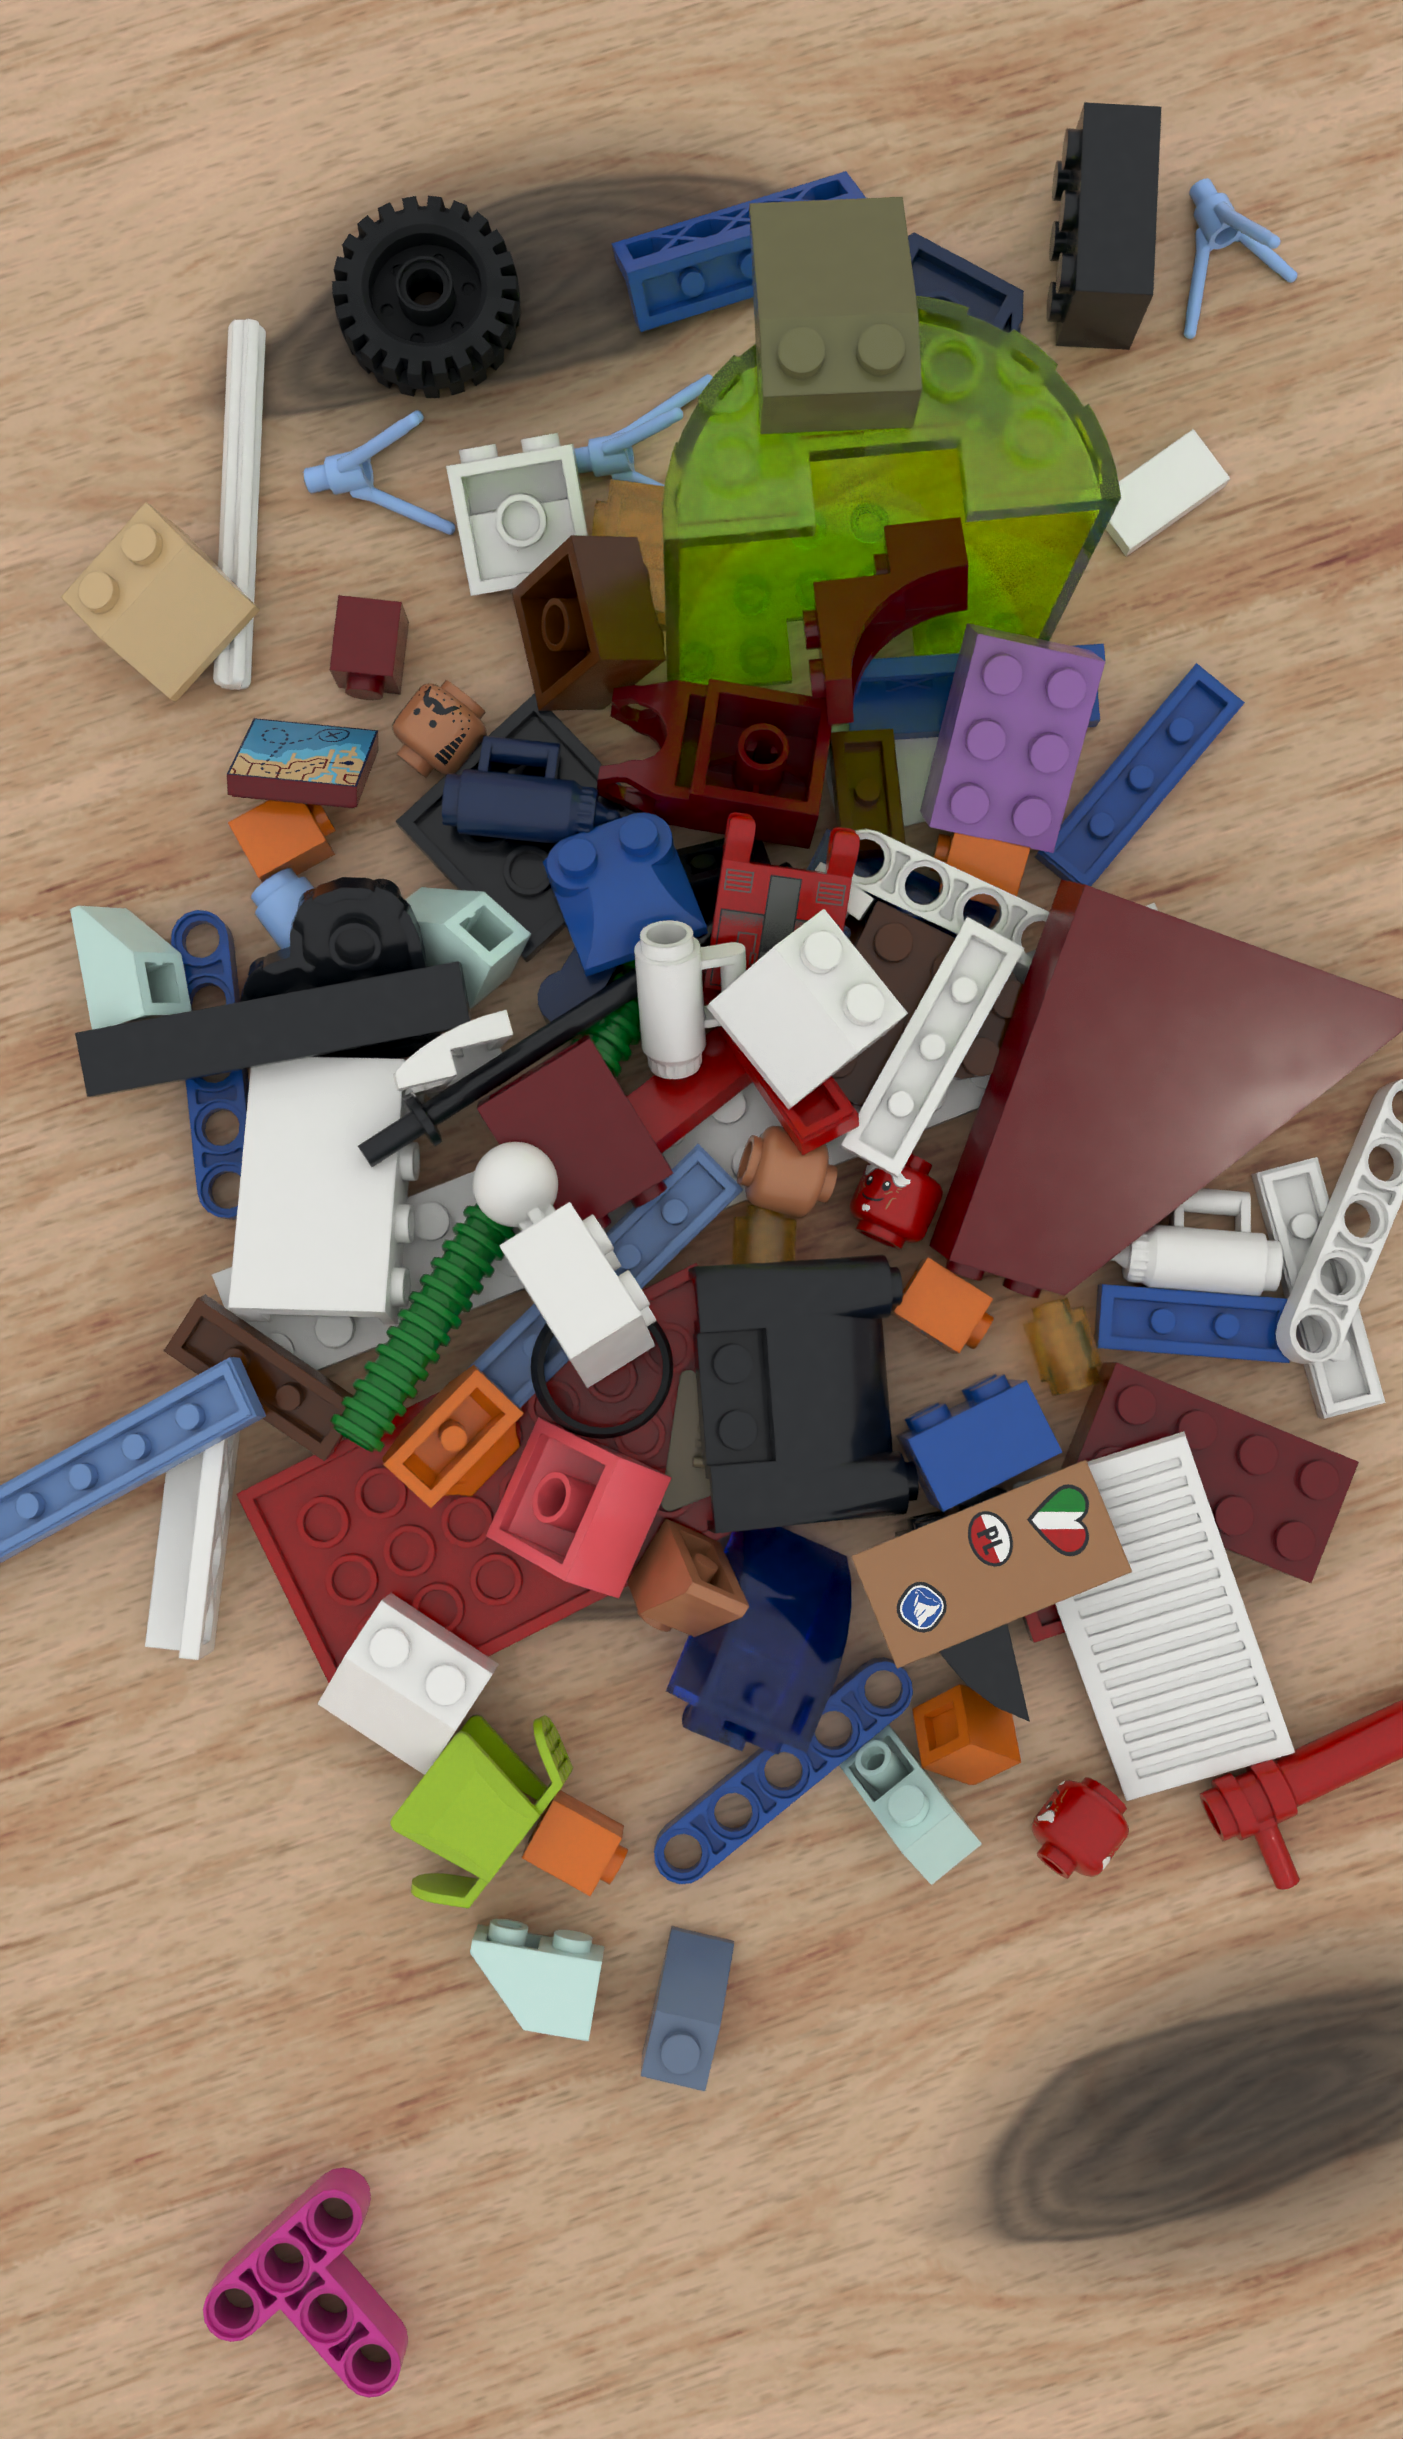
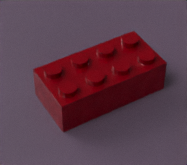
(1265, 1486)

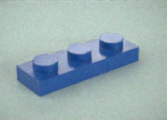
(1188, 1323)

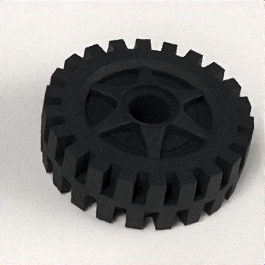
(419, 253)

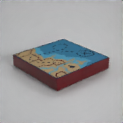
(303, 763)

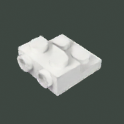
(514, 509)

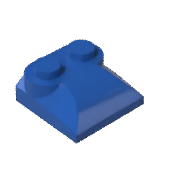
(616, 885)

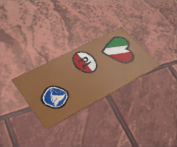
(991, 1564)

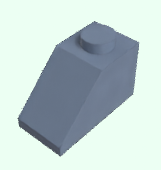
(687, 2009)

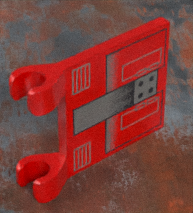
(768, 902)

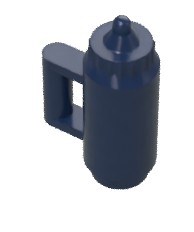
(521, 804)

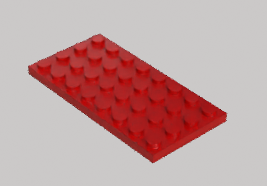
(355, 1533)

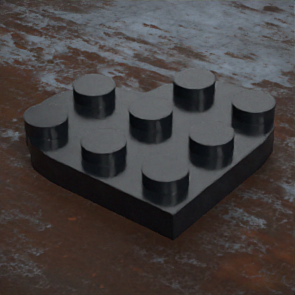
(341, 936)

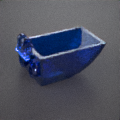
(778, 1663)

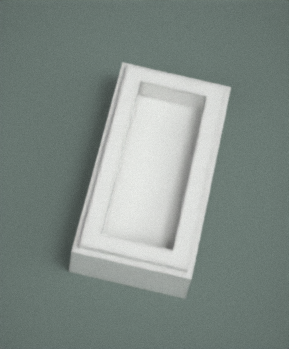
(1164, 491)

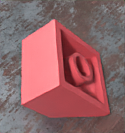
(578, 1508)

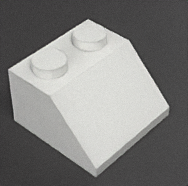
(806, 1009)
(407, 1683)

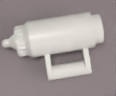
(672, 994)
(1205, 1258)

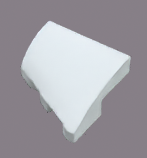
(454, 1055)

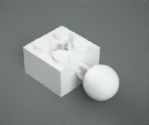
(564, 1263)

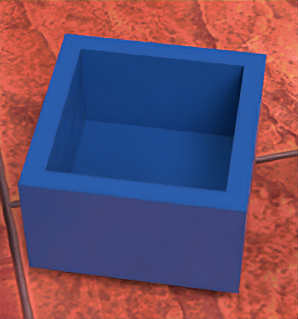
(977, 1441)

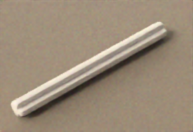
(241, 486)

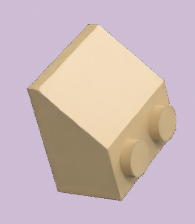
(160, 602)

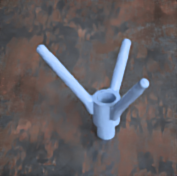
(1217, 229)
(614, 453)
(354, 474)

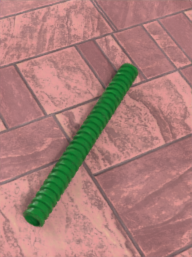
(452, 1284)

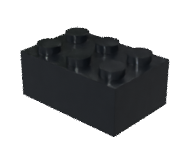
(1105, 226)

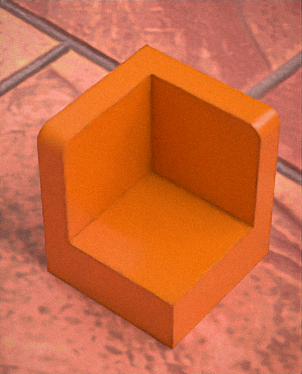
(965, 1736)

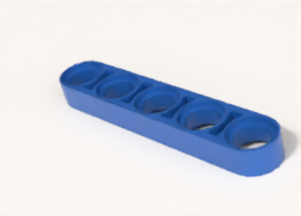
(208, 1097)
(770, 1800)

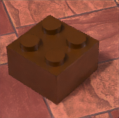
(588, 622)

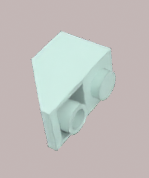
(472, 931)
(126, 968)
(910, 1805)
(541, 1978)

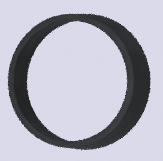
(568, 1423)

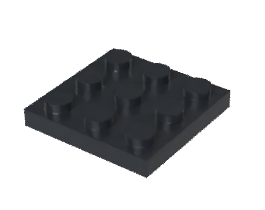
(503, 867)

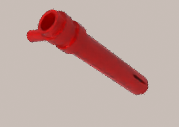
(1275, 1788)

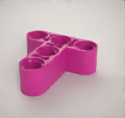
(296, 2286)

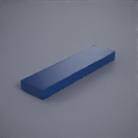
(1141, 777)

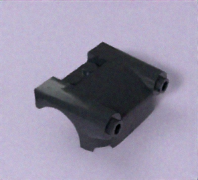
(797, 1392)

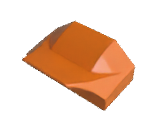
(456, 1439)

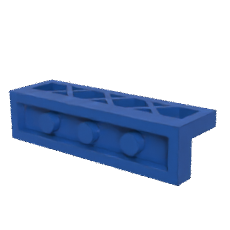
(705, 258)
(914, 693)

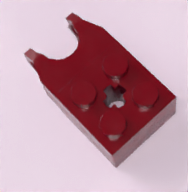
(723, 754)

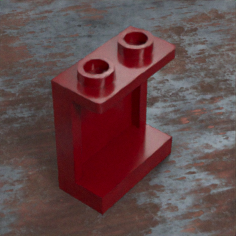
(585, 1127)

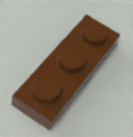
(290, 1391)

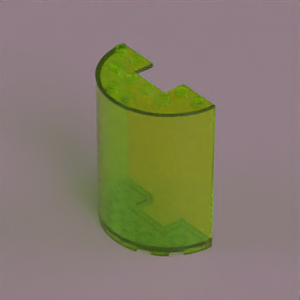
(774, 512)

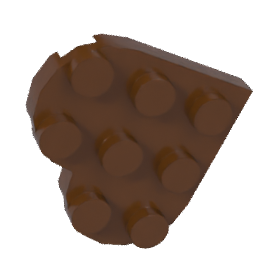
(906, 960)

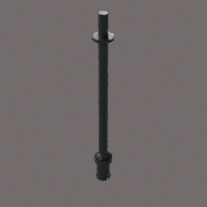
(426, 1116)

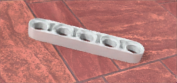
(954, 894)
(1336, 1242)

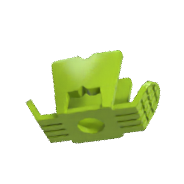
(474, 1806)

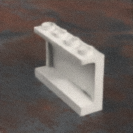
(312, 1214)

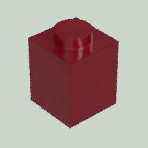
(369, 646)

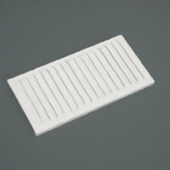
(1172, 1640)

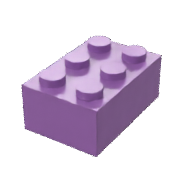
(1011, 737)

